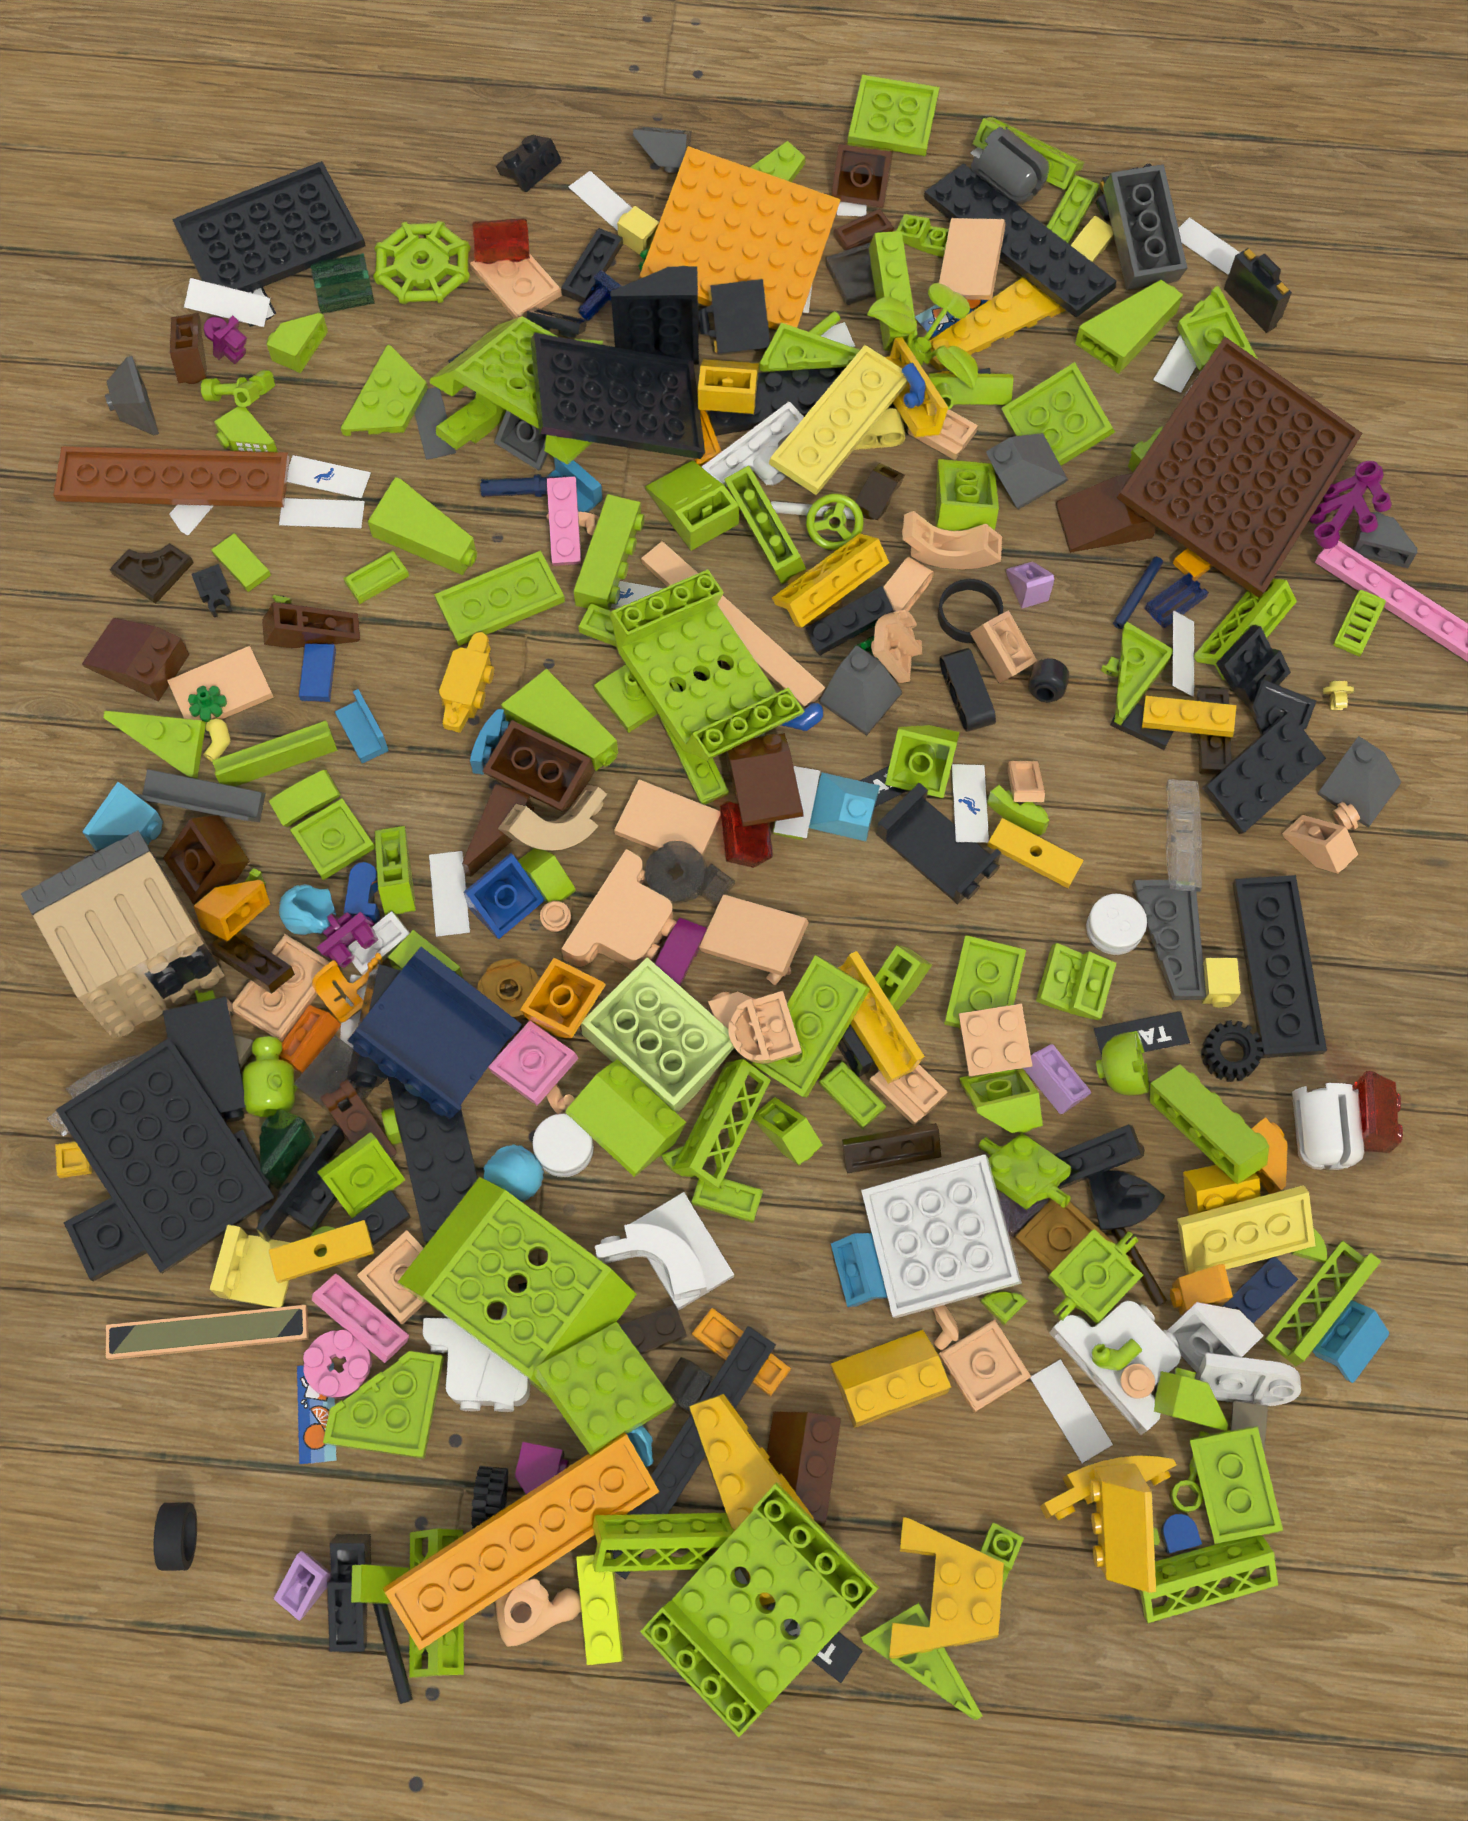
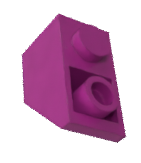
(538, 1465)

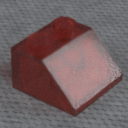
(1379, 1112)

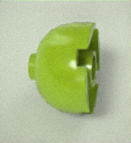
(1124, 1065)

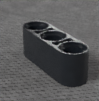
(967, 690)

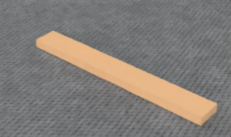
(769, 656)

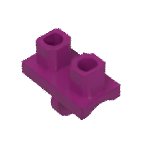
(226, 338)
(344, 932)

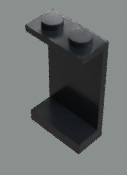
(930, 846)
(208, 1046)

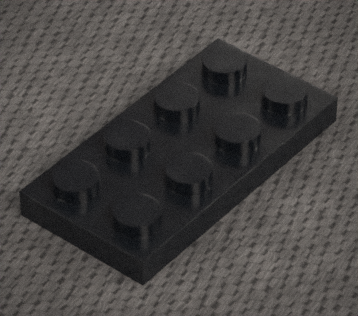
(1264, 773)

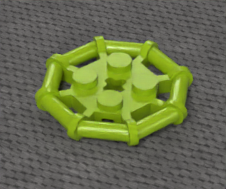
(426, 274)

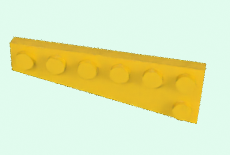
(1007, 312)

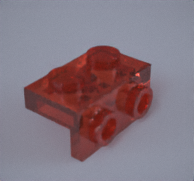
(501, 240)
(745, 844)

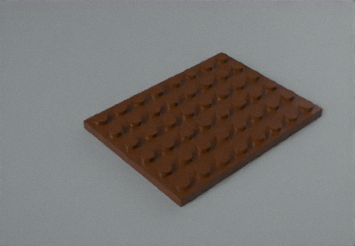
(1240, 467)

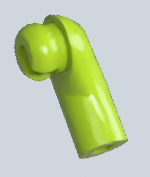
(1115, 1359)

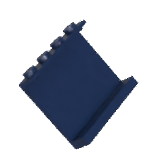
(433, 1033)

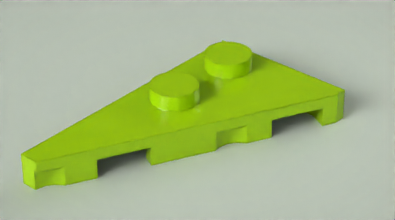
(801, 350)
(1139, 666)
(172, 739)
(930, 1668)

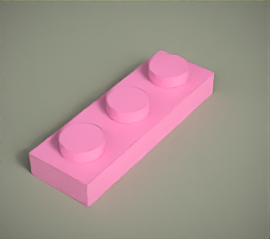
(564, 521)
(360, 1317)

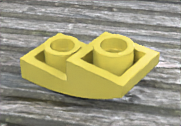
(1093, 238)

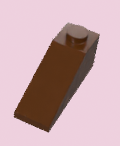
(187, 349)
(300, 625)
(488, 838)

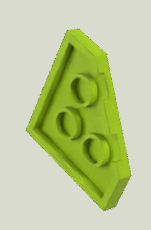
(390, 1410)

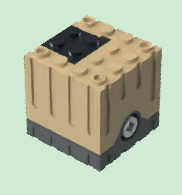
(122, 935)

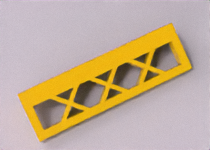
(922, 419)
(832, 579)
(881, 1027)

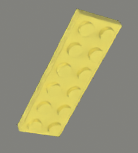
(839, 420)

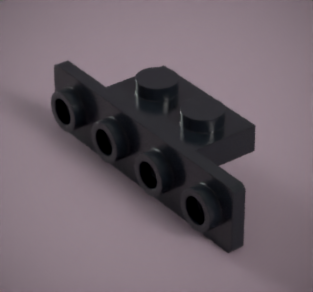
(307, 1195)

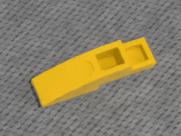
(1078, 1482)

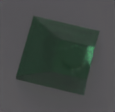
(282, 1145)

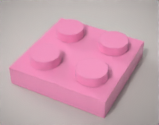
(533, 1062)

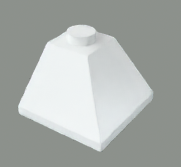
(1213, 1331)

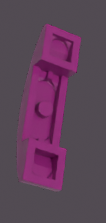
(680, 949)

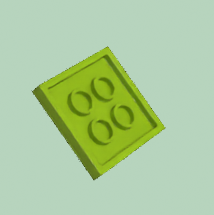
(893, 115)
(1063, 412)
(603, 1387)

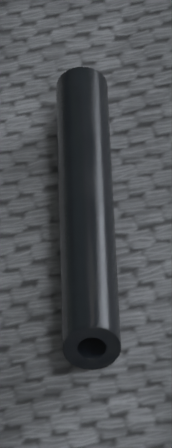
(393, 1653)

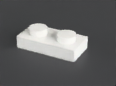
(389, 933)

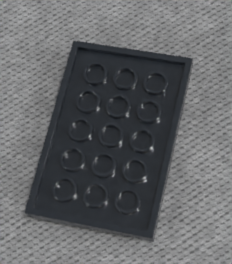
(270, 231)
(616, 396)
(165, 1155)

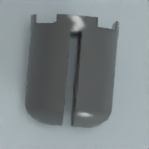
(1011, 166)

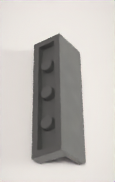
(203, 796)

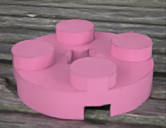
(319, 1358)

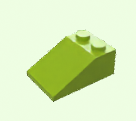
(965, 495)

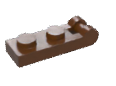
(356, 1120)

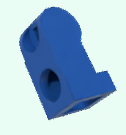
(361, 891)

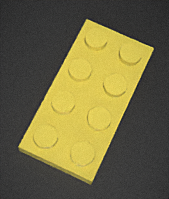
(1247, 1231)

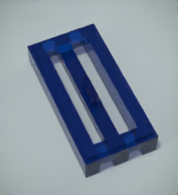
(1174, 588)

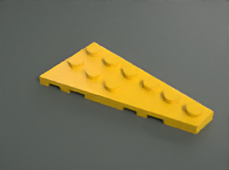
(736, 1462)

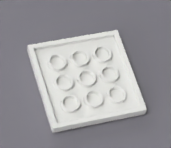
(940, 1236)

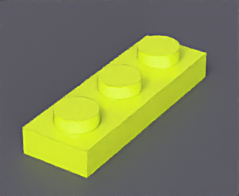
(599, 1612)

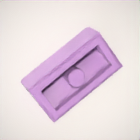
(1057, 1079)

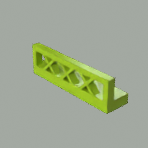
(1061, 165)
(1267, 613)
(712, 1119)
(1334, 1307)
(660, 1532)
(1206, 1569)
(446, 1652)

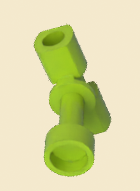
(244, 391)

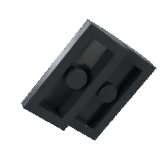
(1252, 661)

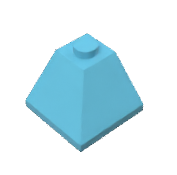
(844, 806)
(121, 816)

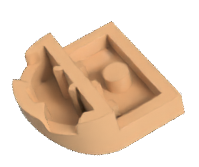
(896, 644)
(764, 1029)

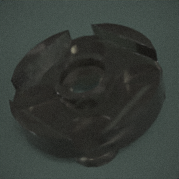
(667, 857)

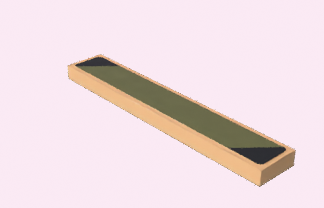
(207, 1332)

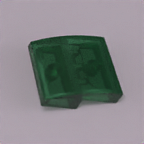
(342, 283)

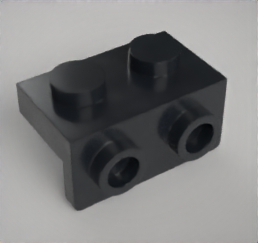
(530, 161)

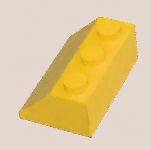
(890, 1378)
(1124, 1526)

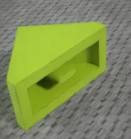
(547, 875)

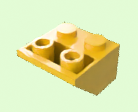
(727, 386)
(1212, 1188)

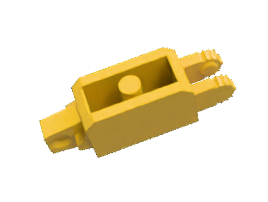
(465, 682)

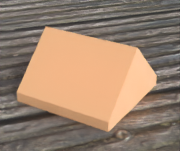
(1003, 646)

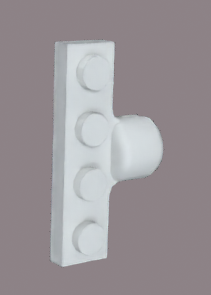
(757, 448)

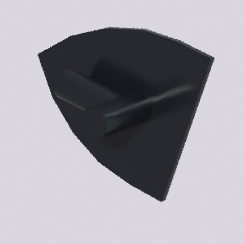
(1122, 1199)

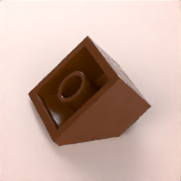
(862, 174)
(205, 857)

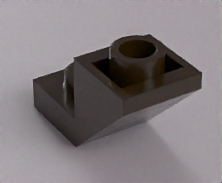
(878, 491)

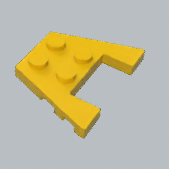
(963, 1597)

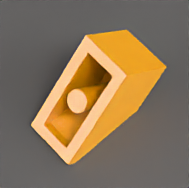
(231, 907)
(1274, 1173)
(1204, 1286)

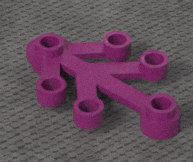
(1366, 475)

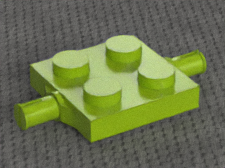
(1027, 1171)
(1095, 1276)

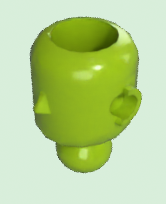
(268, 1081)

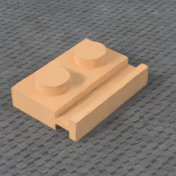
(953, 437)
(911, 1094)

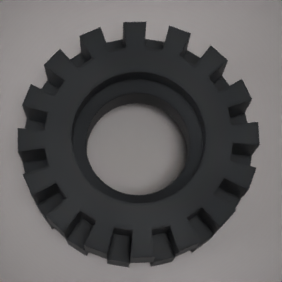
(1244, 1038)
(489, 1493)

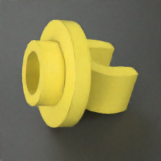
(1338, 692)

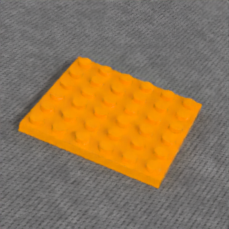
(743, 229)

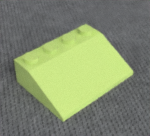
(659, 1034)

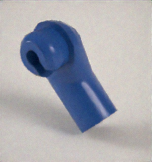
(917, 386)
(812, 715)

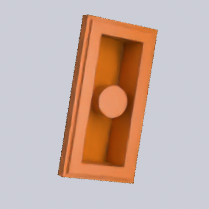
(308, 1037)

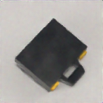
(1257, 288)
(738, 317)

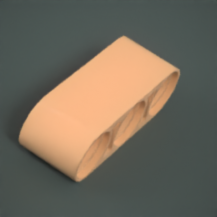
(908, 584)

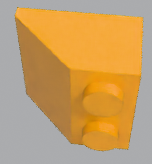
(561, 999)

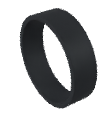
(961, 585)

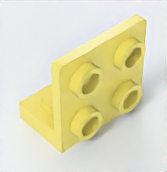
(246, 1270)

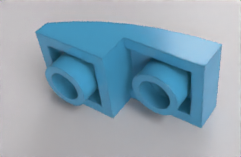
(487, 740)

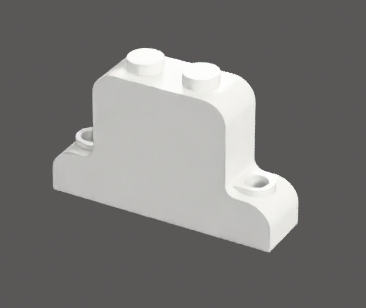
(1121, 1325)
(466, 1365)

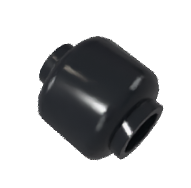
(1048, 680)

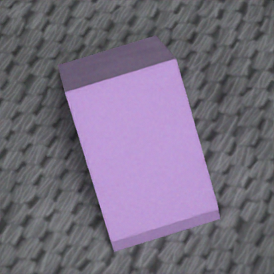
(1030, 583)
(302, 1585)

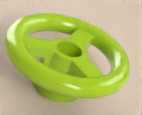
(834, 511)

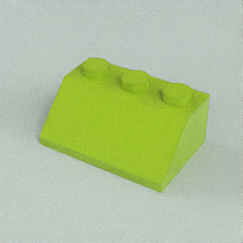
(626, 1117)

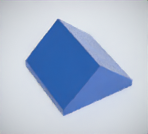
(503, 896)

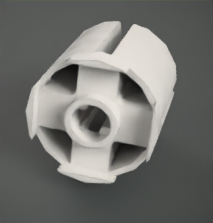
(1328, 1126)

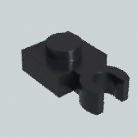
(212, 588)

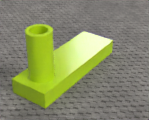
(989, 389)

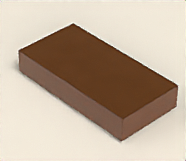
(862, 230)

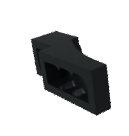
(347, 1618)

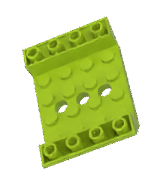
(499, 366)
(686, 632)
(486, 1245)
(725, 1638)

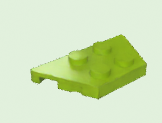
(1208, 325)
(387, 397)

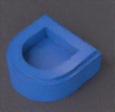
(1179, 1533)

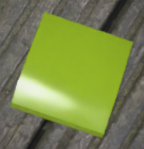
(1076, 982)

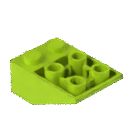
(695, 504)

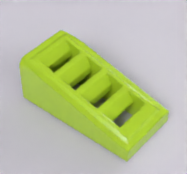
(1365, 605)

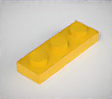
(1189, 716)

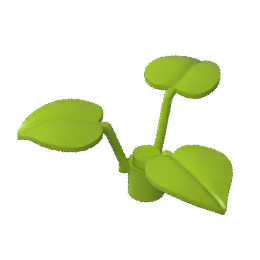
(899, 317)

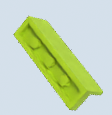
(275, 755)

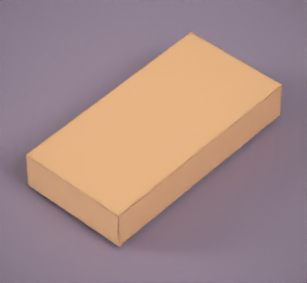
(1026, 781)

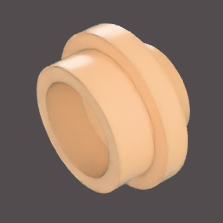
(1346, 816)
(555, 916)
(1137, 1381)

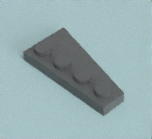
(1175, 936)

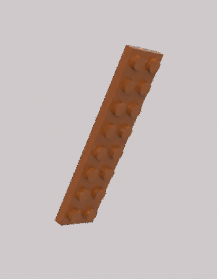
(172, 476)

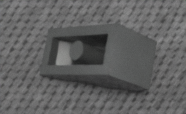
(1386, 543)

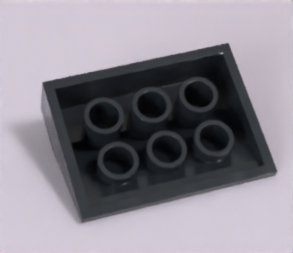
(659, 314)

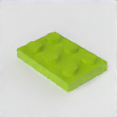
(984, 977)
(1236, 1484)

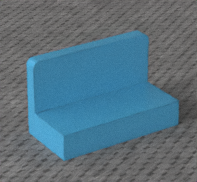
(588, 488)
(362, 729)
(859, 1269)
(1352, 1340)

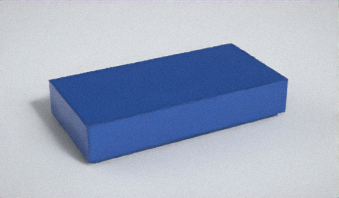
(317, 672)

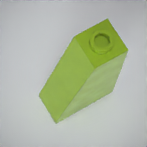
(1129, 326)
(421, 529)
(555, 713)

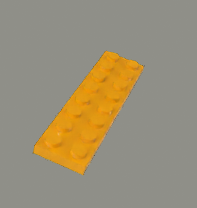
(519, 1541)

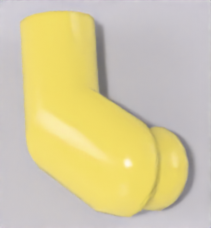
(220, 738)

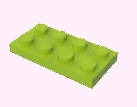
(499, 597)
(821, 1014)

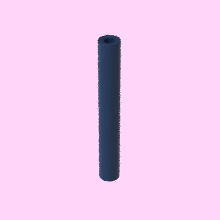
(1138, 592)

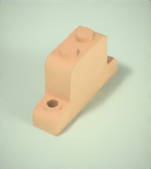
(622, 920)

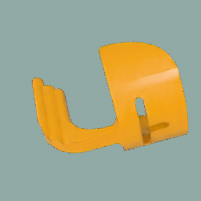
(328, 993)

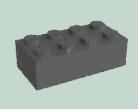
(1144, 226)

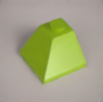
(922, 757)
(1005, 1099)

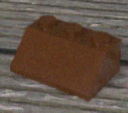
(539, 767)
(805, 1453)

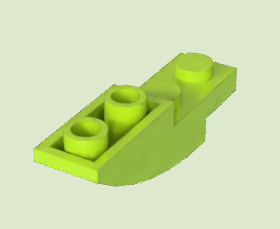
(471, 422)

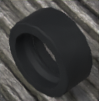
(175, 1536)

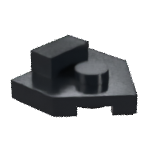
(1273, 701)

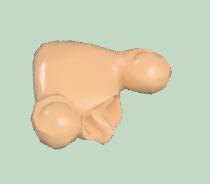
(529, 1613)

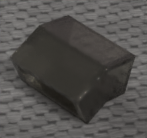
(686, 1384)

